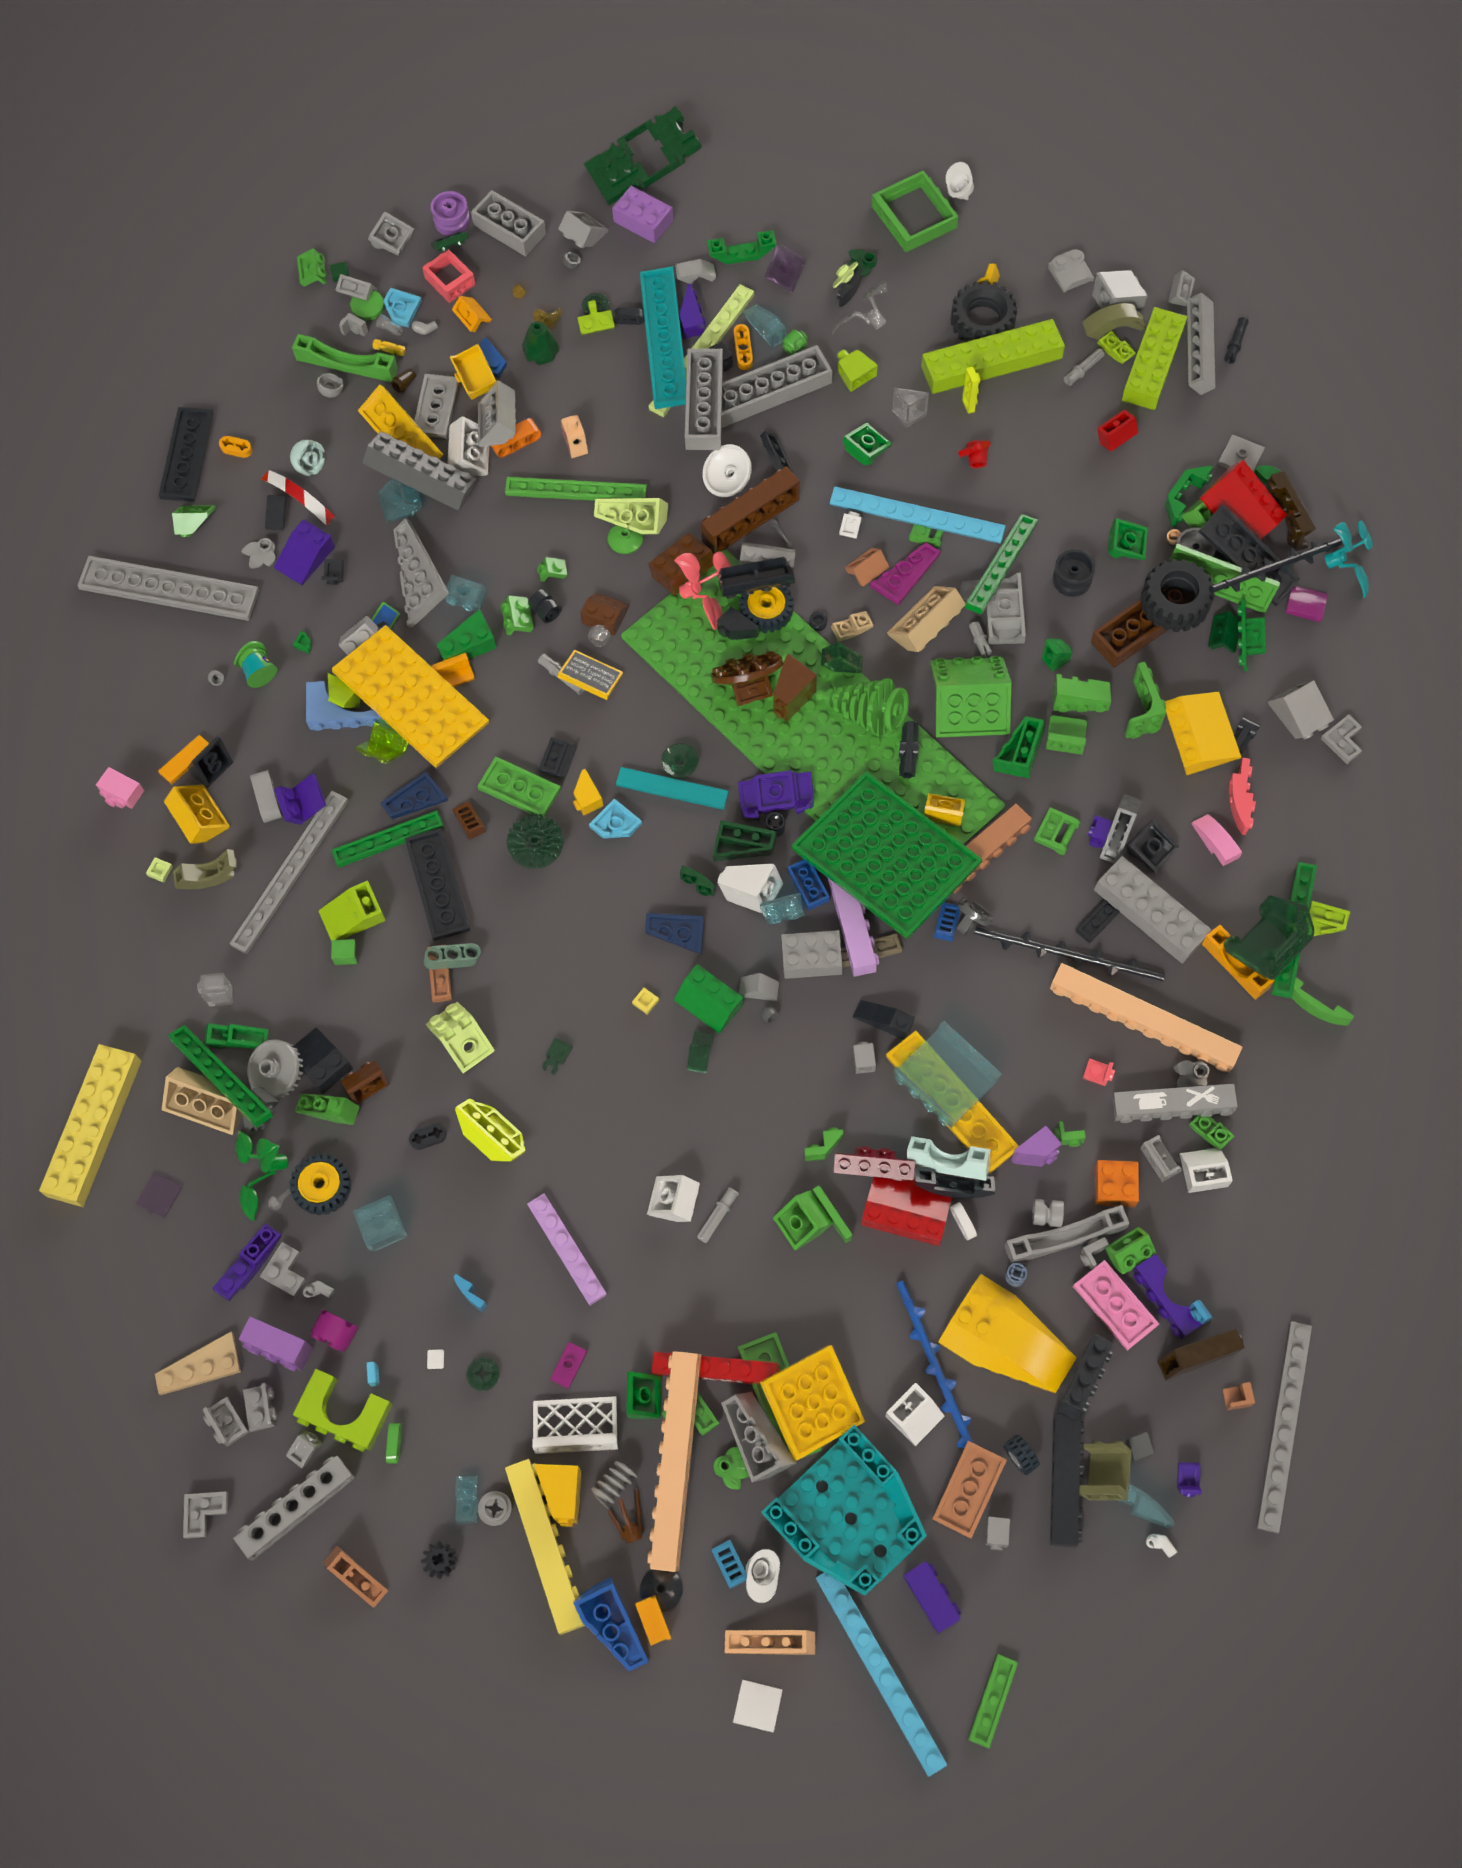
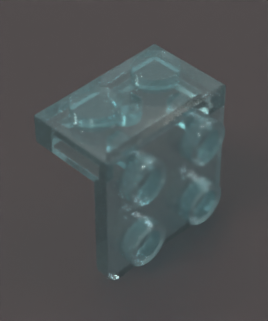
(783, 909)

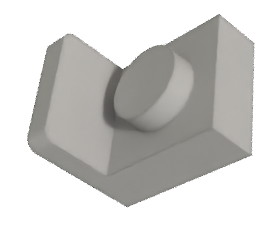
(353, 323)
(303, 1448)

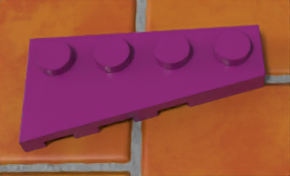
(906, 574)

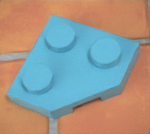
(401, 306)
(615, 821)

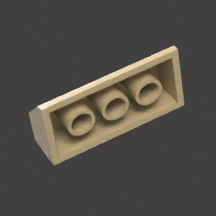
(927, 618)
(199, 1101)

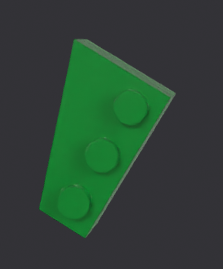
(470, 638)
(1021, 750)

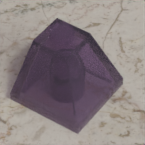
(785, 267)

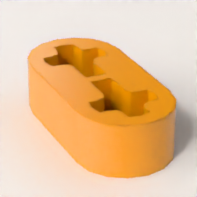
(235, 447)

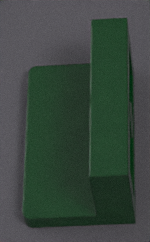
(1224, 632)

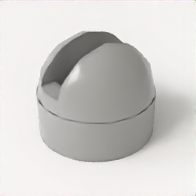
(219, 681)

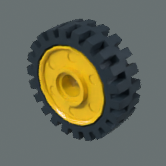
(771, 617)
(313, 1171)

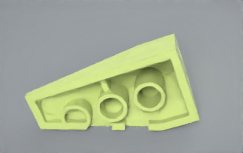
(635, 514)

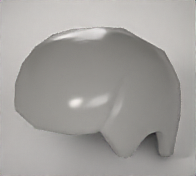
(329, 385)

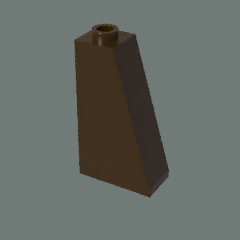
(1200, 1354)

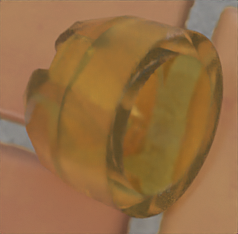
(518, 291)

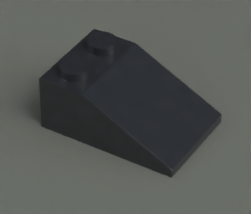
(210, 762)
(321, 1060)

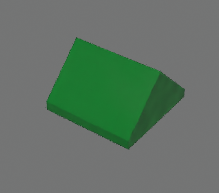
(643, 1396)

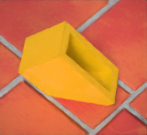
(586, 794)

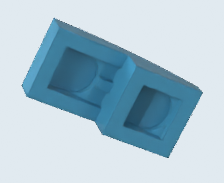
(467, 1290)

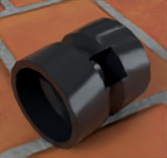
(544, 605)

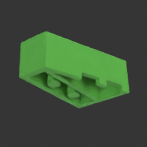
(1080, 695)

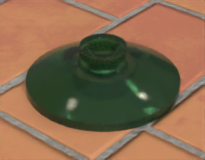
(679, 753)

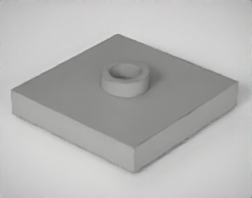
(1240, 449)

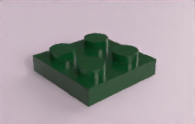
(455, 239)

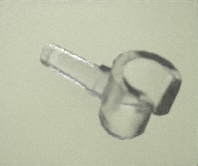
(276, 1203)

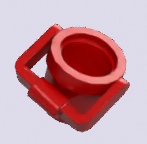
(977, 453)

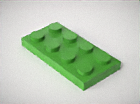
(519, 787)

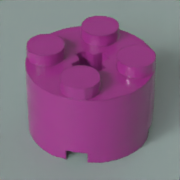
(335, 1330)

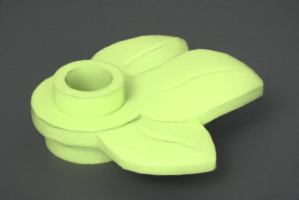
(845, 274)

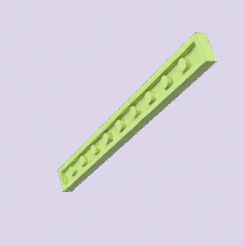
(718, 327)

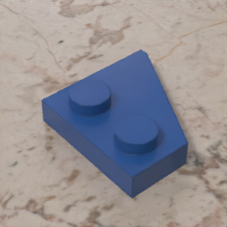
(493, 358)

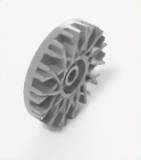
(274, 1067)

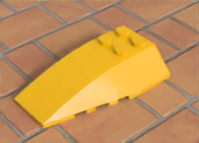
(1005, 1337)

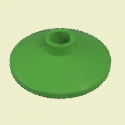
(624, 544)

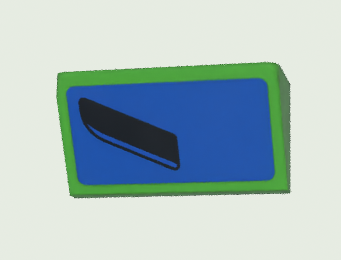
(385, 616)

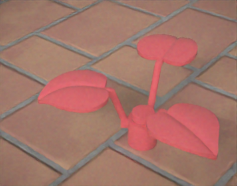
(690, 568)

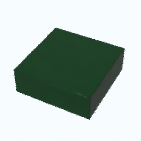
(337, 269)

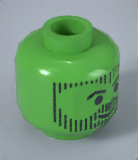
(794, 342)

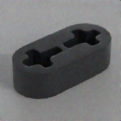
(629, 316)
(426, 1132)

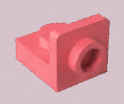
(1099, 1072)

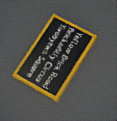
(590, 674)

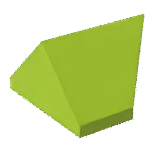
(341, 694)

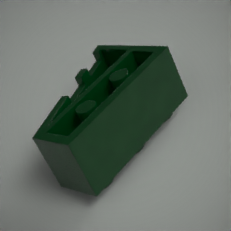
(742, 841)

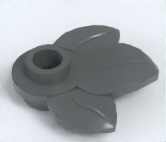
(1188, 1074)

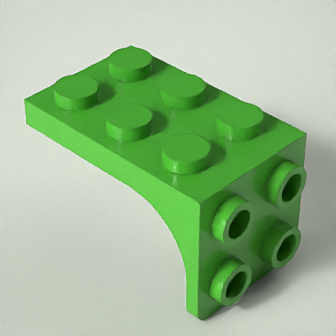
(1151, 701)

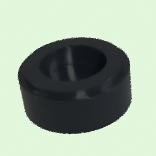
(818, 621)

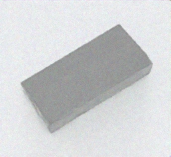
(1181, 288)

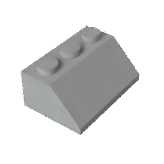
(756, 552)

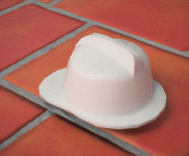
(959, 181)
(762, 1575)

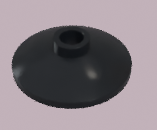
(672, 1584)

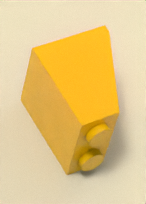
(562, 1491)

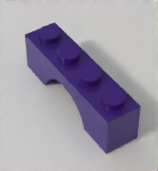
(1151, 1276)

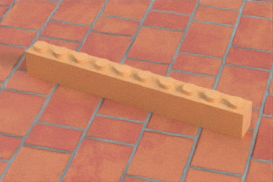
(1146, 1018)
(675, 1461)

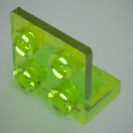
(383, 744)

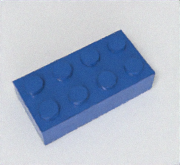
(808, 884)

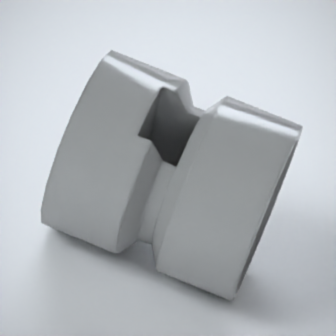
(1047, 1212)

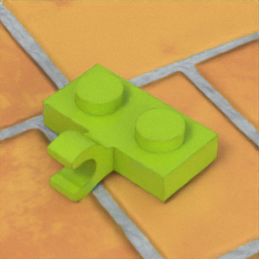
(595, 321)

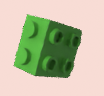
(1066, 735)

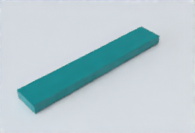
(672, 788)

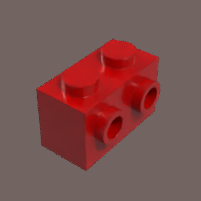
(1117, 430)

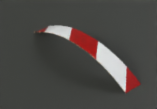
(300, 495)

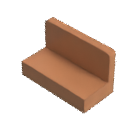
(868, 566)

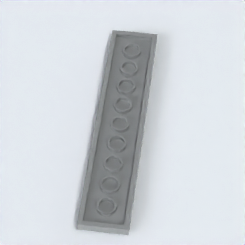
(168, 588)

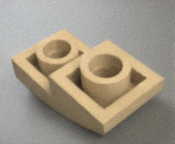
(852, 627)

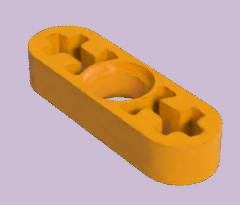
(743, 341)

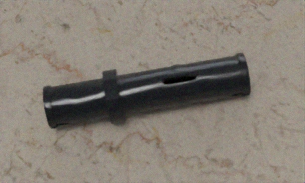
(1235, 344)

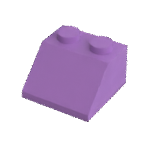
(1038, 1149)

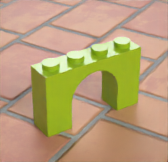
(361, 1432)

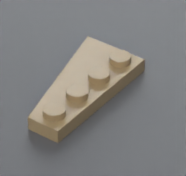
(204, 1365)

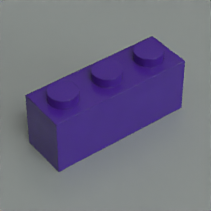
(932, 1597)

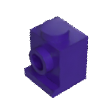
(1099, 831)

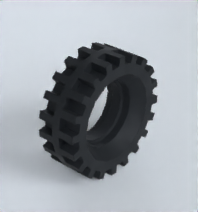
(982, 296)

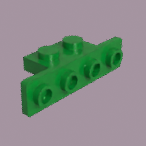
(1253, 635)

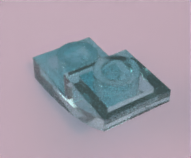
(466, 1500)

